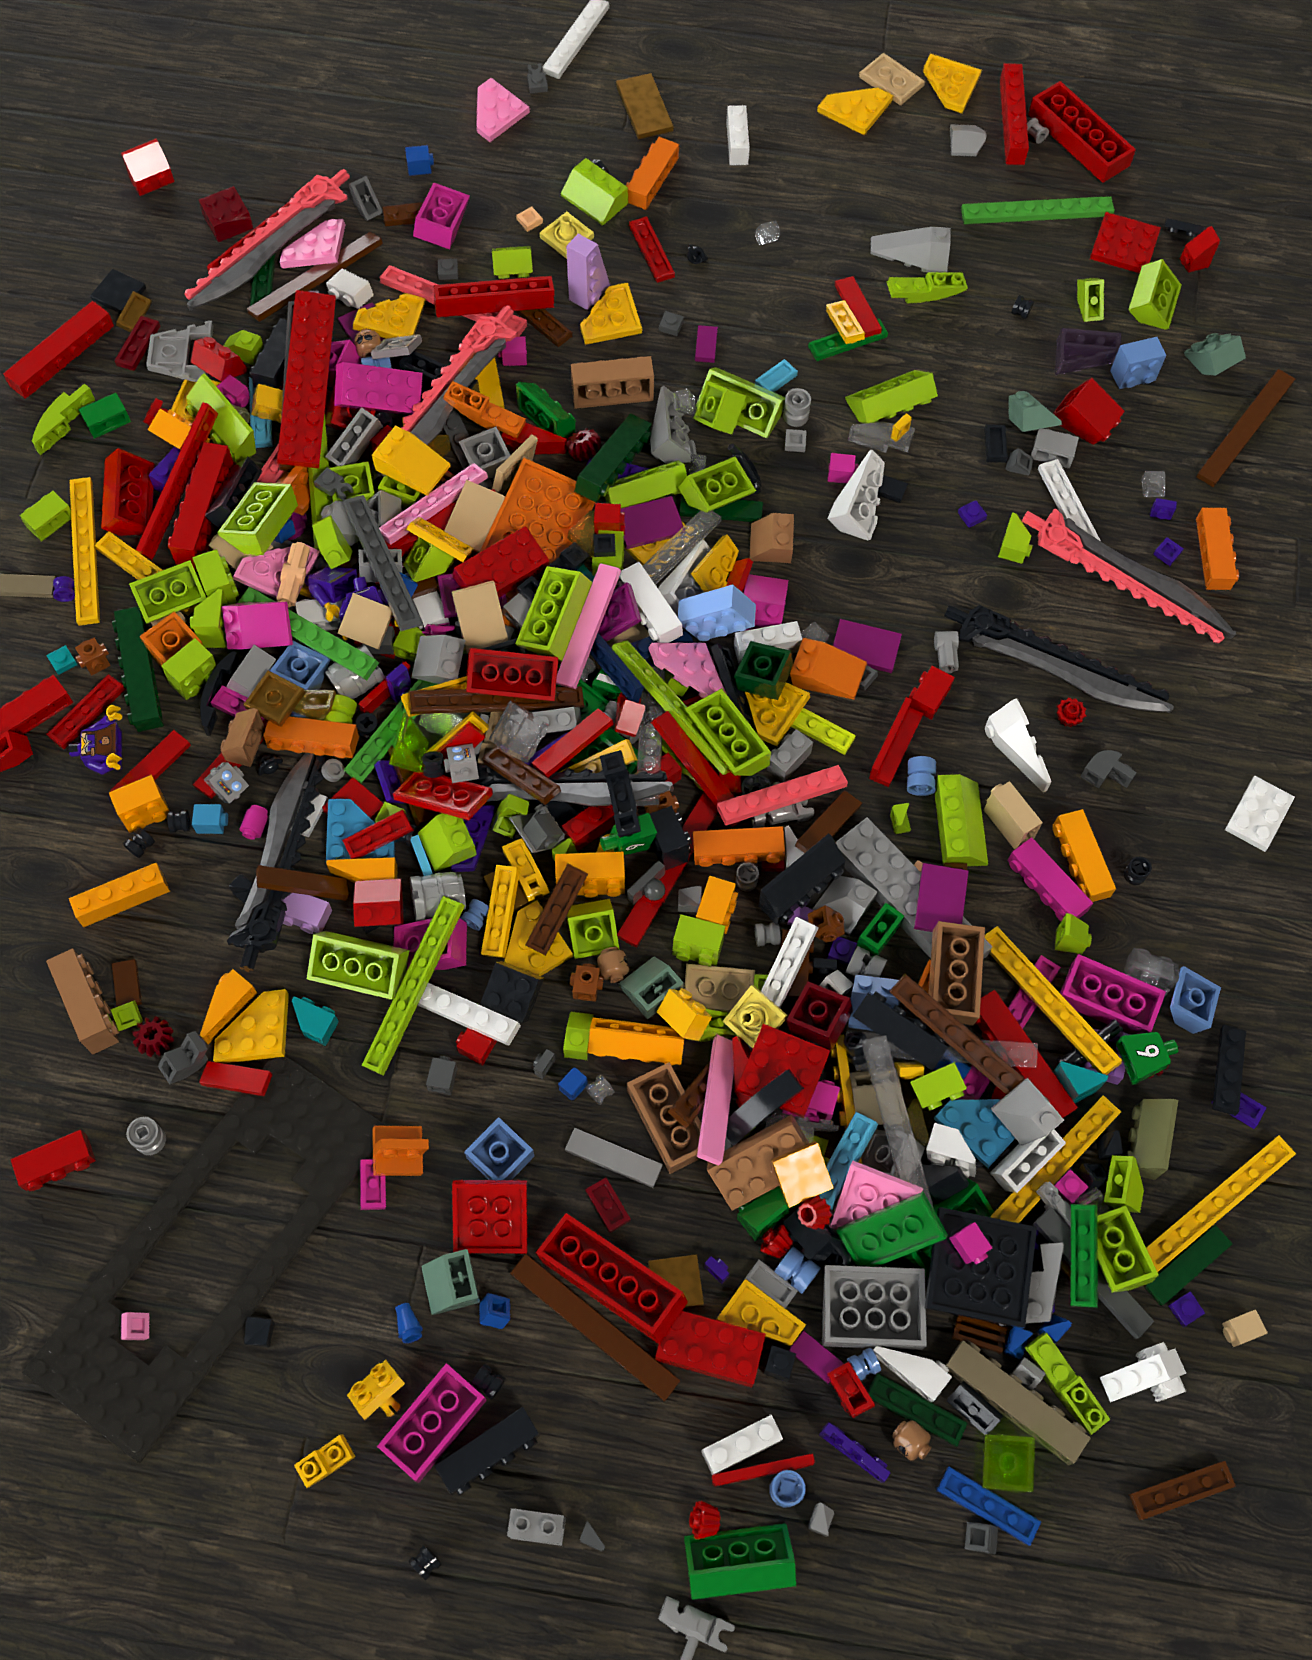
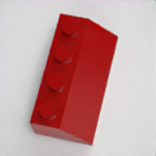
(126, 494)
(511, 674)

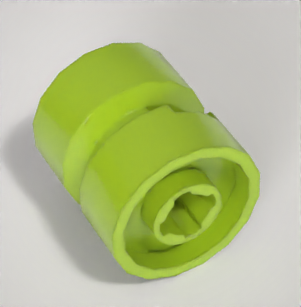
(342, 710)

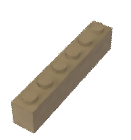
(1017, 1403)

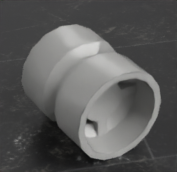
(797, 407)
(864, 964)
(146, 1136)

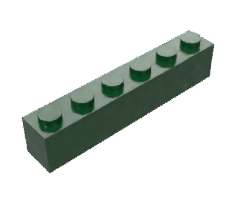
(613, 458)
(138, 670)

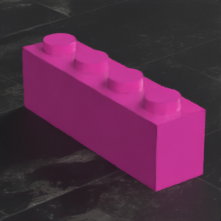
(1048, 880)

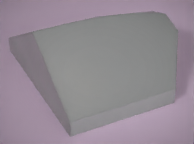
(966, 140)

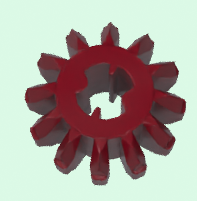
(584, 444)
(161, 1037)

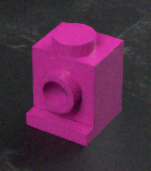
(234, 391)

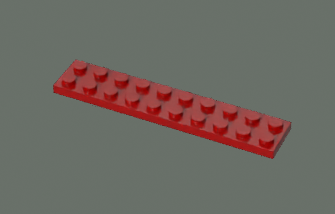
(306, 380)

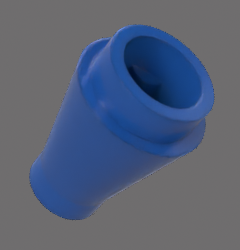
(408, 1325)

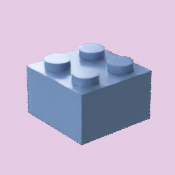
(1138, 362)
(499, 1152)

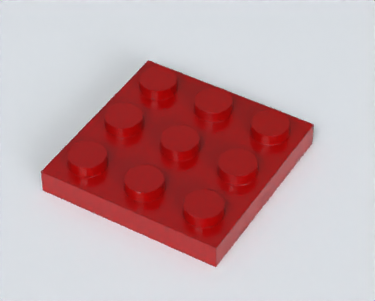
(1125, 242)
(776, 1053)
(490, 1216)

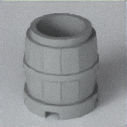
(350, 684)
(430, 889)

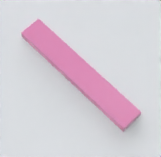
(431, 504)
(587, 626)
(717, 1101)

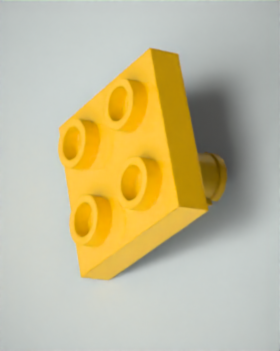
(376, 1391)

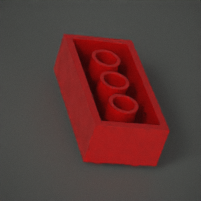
(505, 563)
(712, 1348)

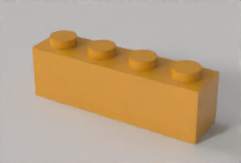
(1083, 855)
(119, 895)
(635, 1041)

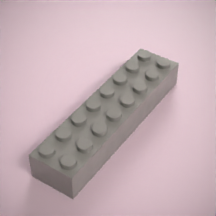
(885, 869)

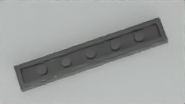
(1121, 1303)

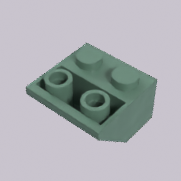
(1216, 353)
(650, 985)
(450, 1282)

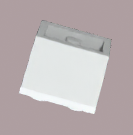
(950, 1149)

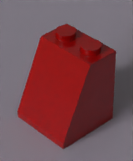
(1089, 412)

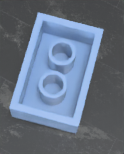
(717, 613)

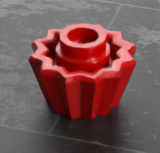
(1070, 712)
(814, 1213)
(776, 1241)
(704, 1520)

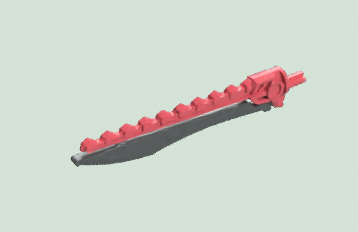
(306, 206)
(476, 351)
(1074, 544)

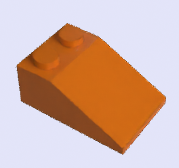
(827, 669)

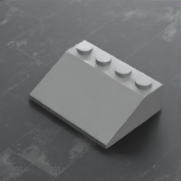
(874, 1307)

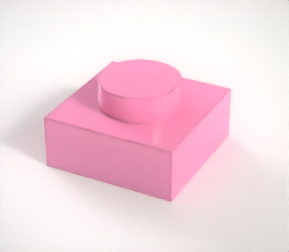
(135, 1326)

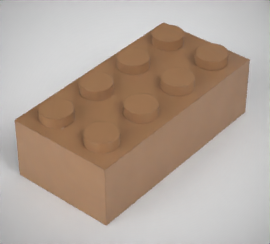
(612, 382)
(957, 969)
(83, 1001)
(653, 1098)
(748, 1165)

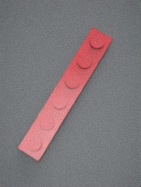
(782, 795)

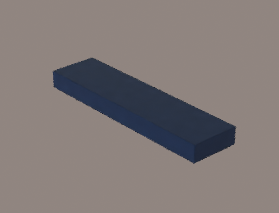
(616, 669)

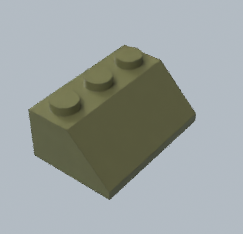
(1152, 1135)

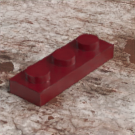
(137, 343)

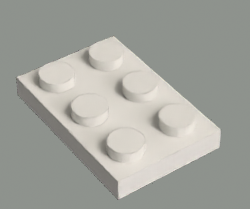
(1259, 813)

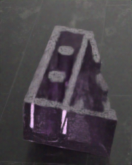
(1085, 349)

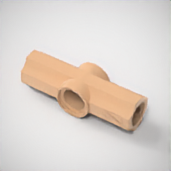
(293, 574)

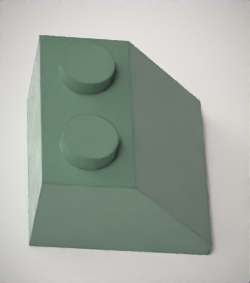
(1029, 413)

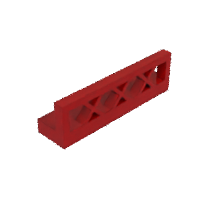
(896, 744)

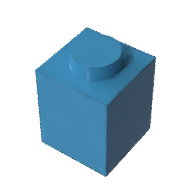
(209, 819)

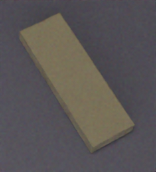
(26, 585)

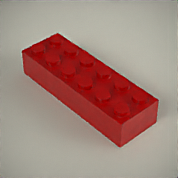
(1082, 131)
(192, 529)
(612, 1277)

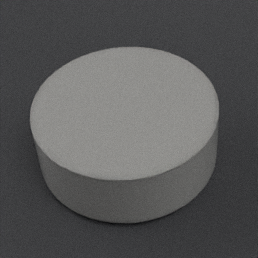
(333, 770)

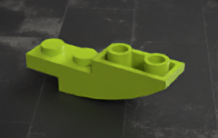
(932, 287)
(55, 420)
(1066, 1384)

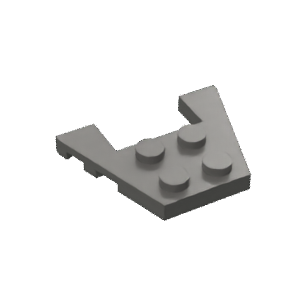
(170, 351)
(1044, 1284)

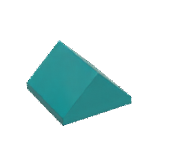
(1078, 1080)

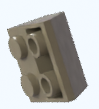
(864, 1095)

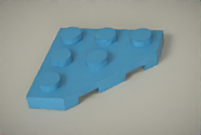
(345, 820)
(978, 1126)

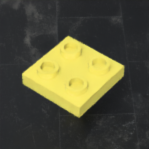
(562, 232)
(751, 1013)

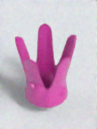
(437, 629)

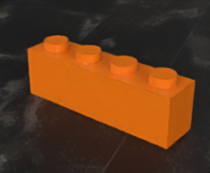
(652, 172)
(1217, 549)
(313, 737)
(739, 846)

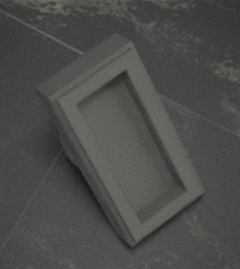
(649, 884)

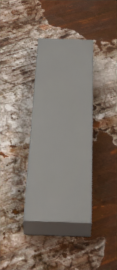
(613, 1157)

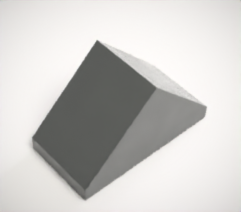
(365, 198)

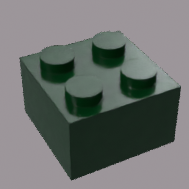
(764, 670)

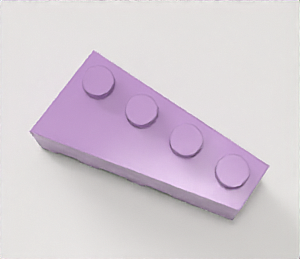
(585, 272)

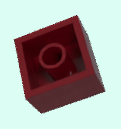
(226, 214)
(819, 1015)

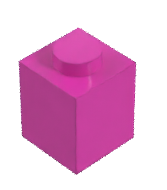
(515, 352)
(841, 468)
(1070, 1187)
(971, 1244)

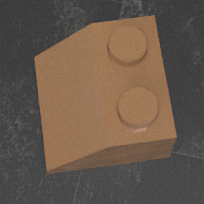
(772, 538)
(243, 737)

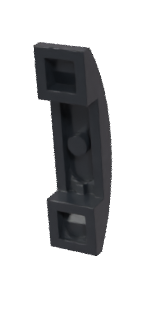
(571, 559)
(224, 670)
(621, 793)
(761, 1106)

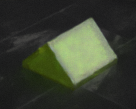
(408, 746)
(1009, 1463)

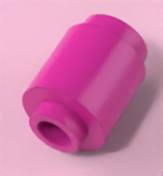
(254, 822)

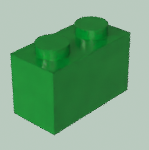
(104, 415)
(880, 930)

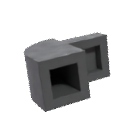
(1106, 765)
(184, 1060)

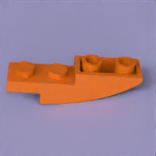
(481, 411)

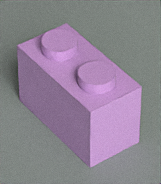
(306, 912)

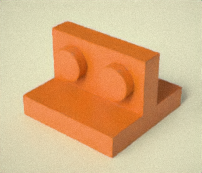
(300, 483)
(398, 1150)

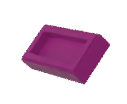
(706, 344)
(815, 1356)

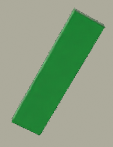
(834, 344)
(1084, 1255)

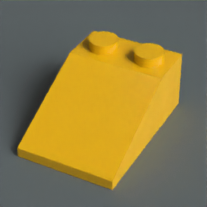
(409, 461)

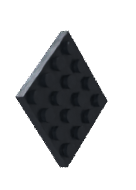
(988, 1290)

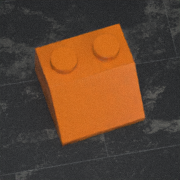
(167, 638)

